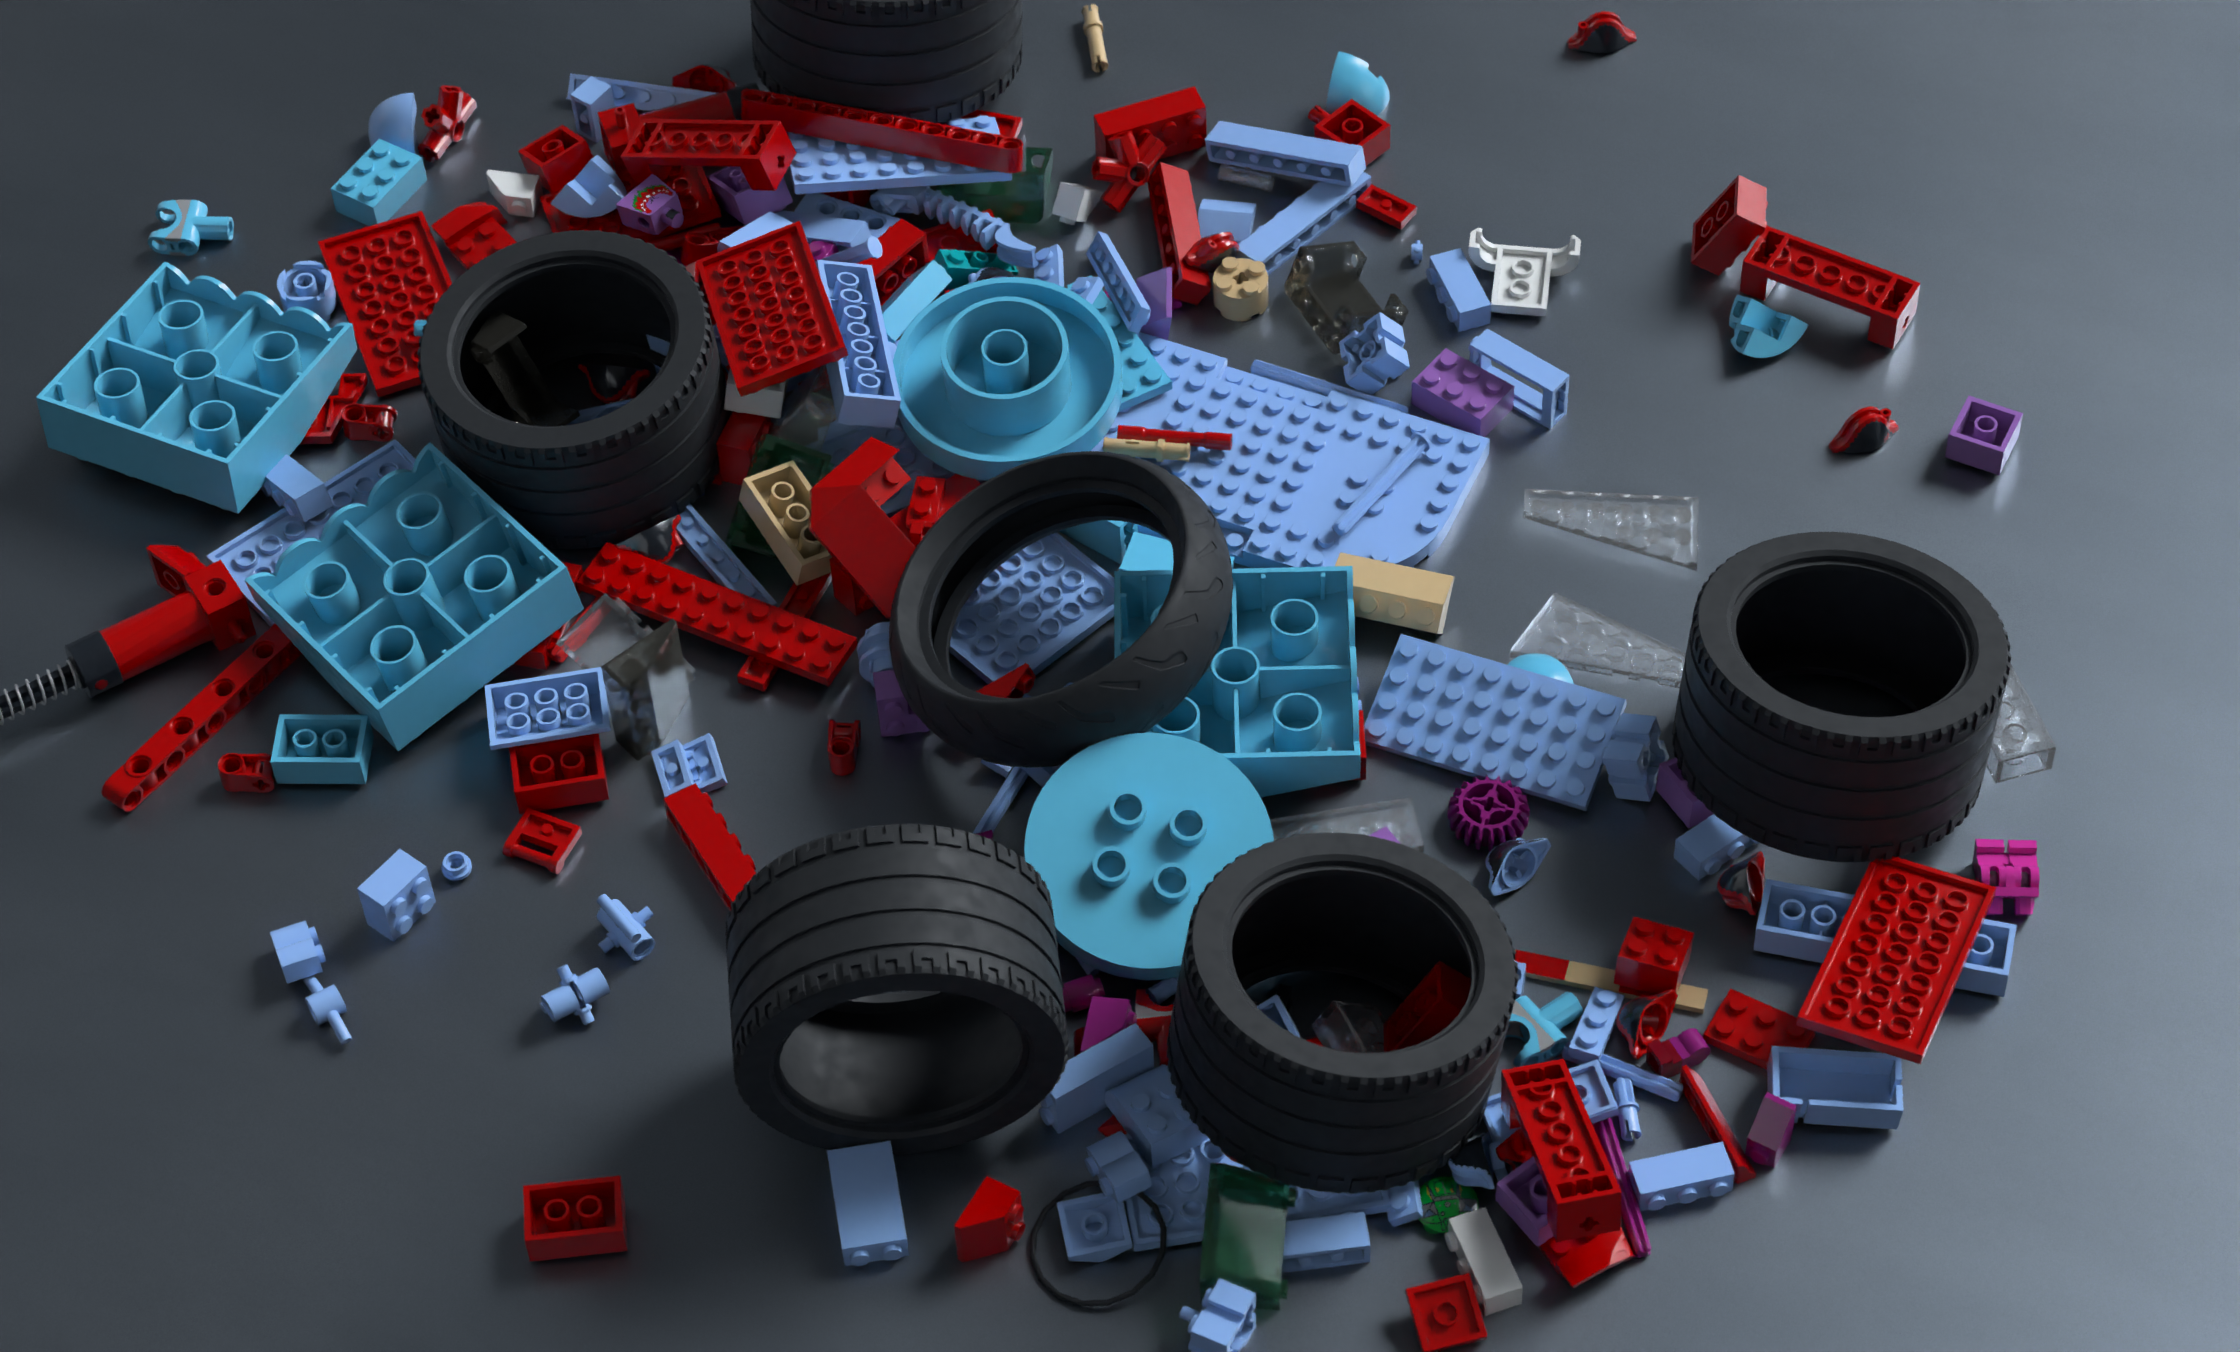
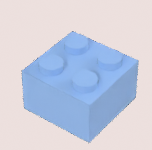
(396, 895)

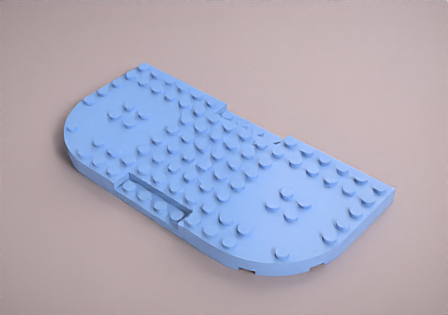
(1303, 464)

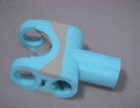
(188, 227)
(1542, 1027)

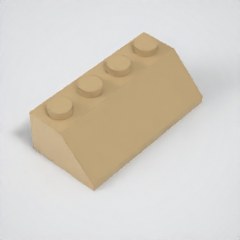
(1399, 593)

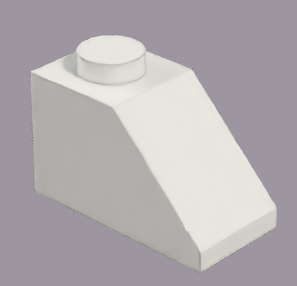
(516, 192)
(1075, 202)

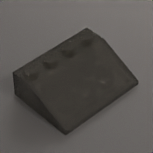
(646, 690)

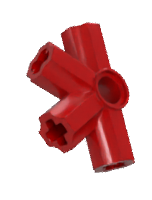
(445, 121)
(1118, 169)

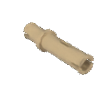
(1093, 30)
(1148, 449)

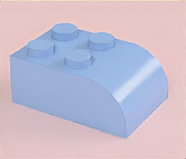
(1154, 1116)

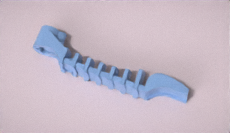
(981, 225)

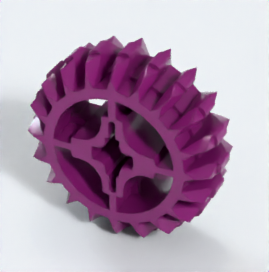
(1488, 812)

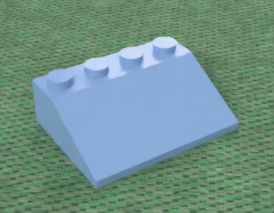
(547, 708)

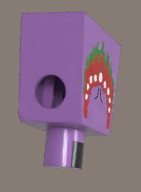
(651, 207)

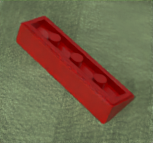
(1715, 1123)

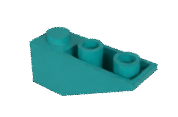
(962, 263)

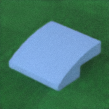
(689, 764)

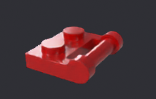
(545, 832)

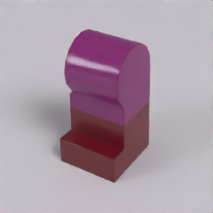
(1672, 1054)

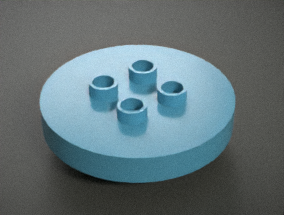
(1007, 376)
(1133, 841)

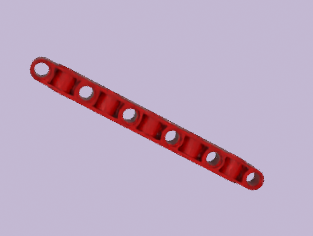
(200, 719)

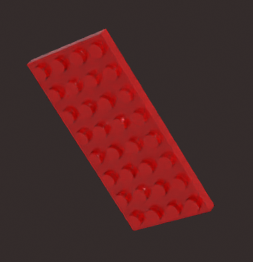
(385, 283)
(771, 309)
(1897, 957)

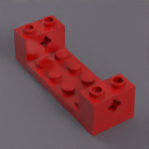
(755, 146)
(1832, 276)
(1567, 1151)

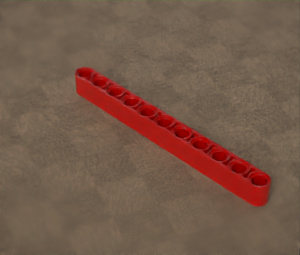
(885, 131)

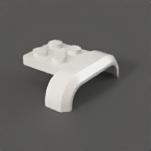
(1522, 272)

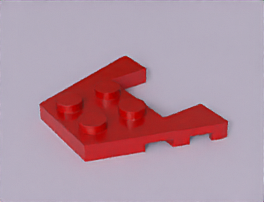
(329, 420)

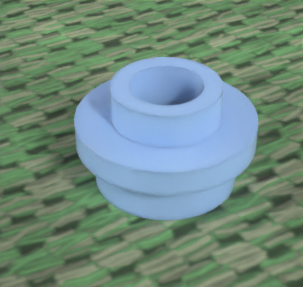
(454, 860)

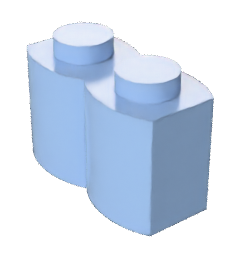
(298, 951)
(1118, 1167)

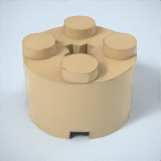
(1240, 288)

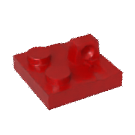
(1446, 1313)

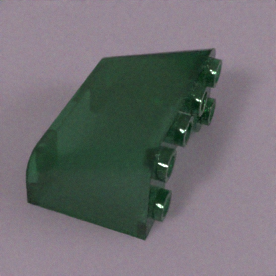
(1012, 201)

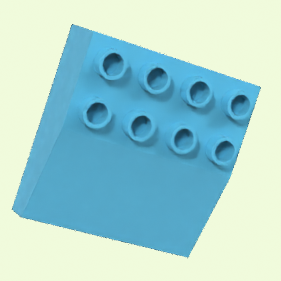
(196, 387)
(416, 596)
(1281, 681)

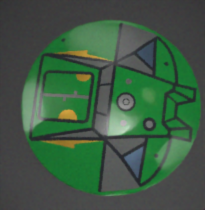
(1443, 1200)

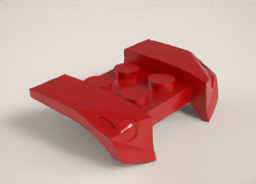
(473, 232)
(1587, 1256)

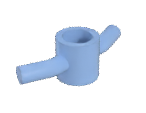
(327, 1006)

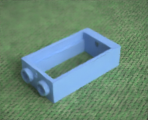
(1542, 408)

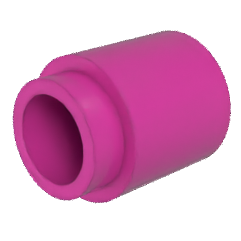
(1079, 992)

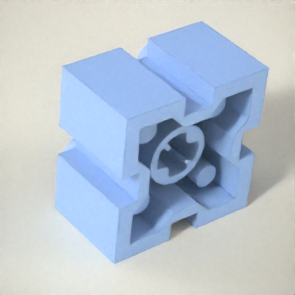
(1374, 354)
(1634, 756)
(1225, 1321)

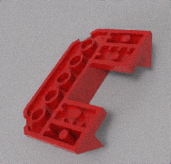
(853, 525)

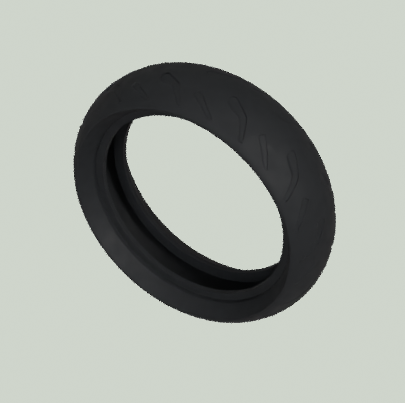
(1001, 521)

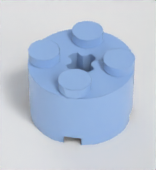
(308, 287)

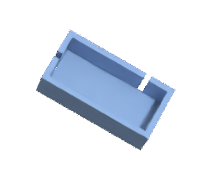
(1838, 1086)

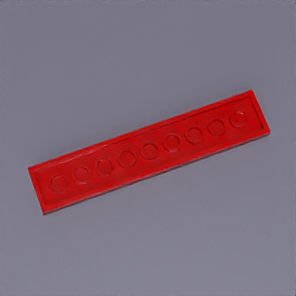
(719, 614)

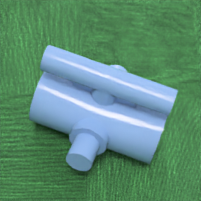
(624, 928)
(574, 994)

